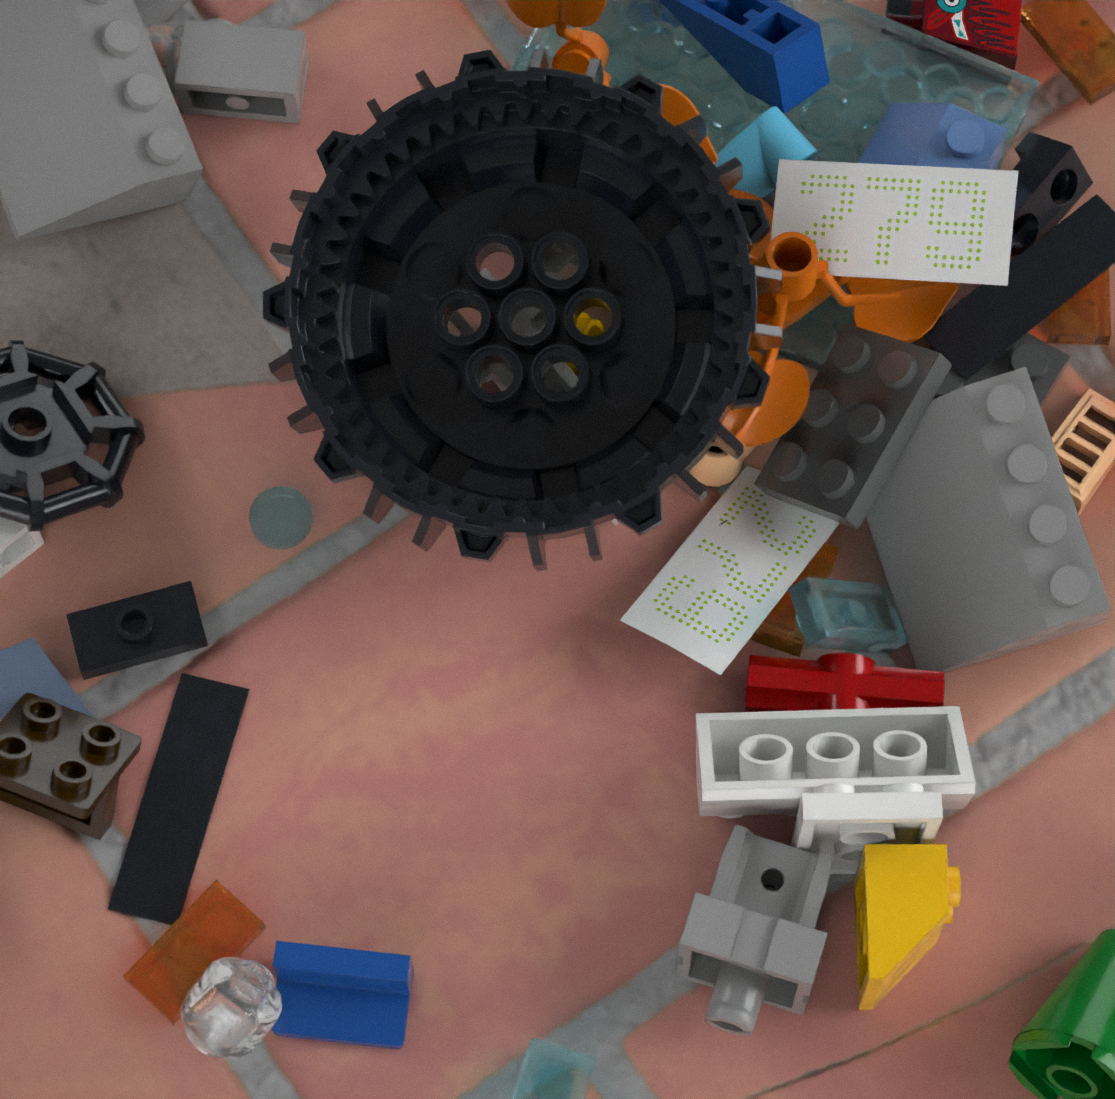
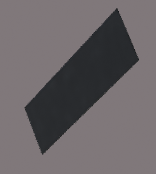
(1037, 285)
(178, 799)

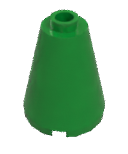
(1071, 1037)

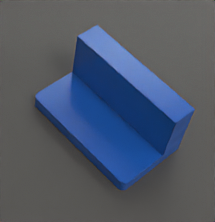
(342, 994)

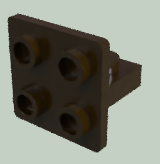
(63, 763)

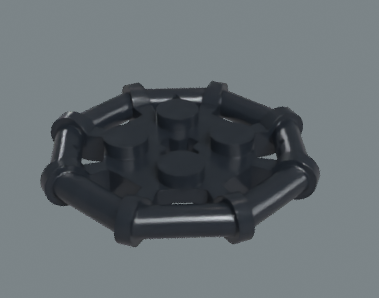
(63, 438)

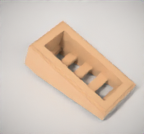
(1105, 459)

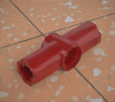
(838, 683)

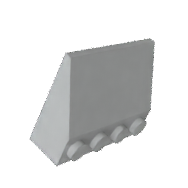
(85, 117)
(984, 531)

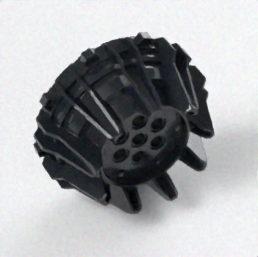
(527, 172)

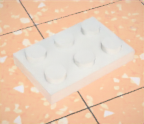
(845, 820)

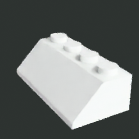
(771, 757)

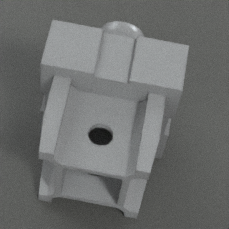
(756, 940)

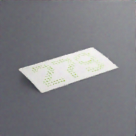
(901, 219)
(729, 574)

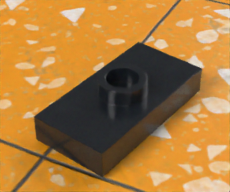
(137, 630)

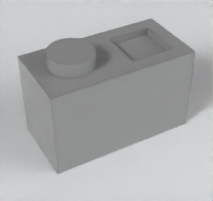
(242, 71)

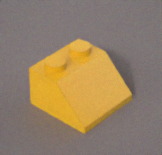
(899, 912)

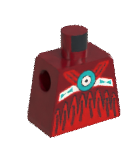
(975, 26)

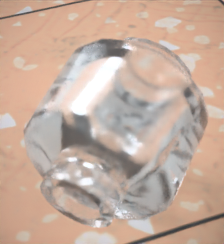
(231, 1008)

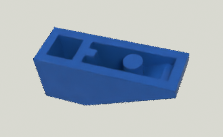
(760, 45)

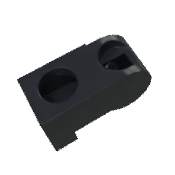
(1047, 187)

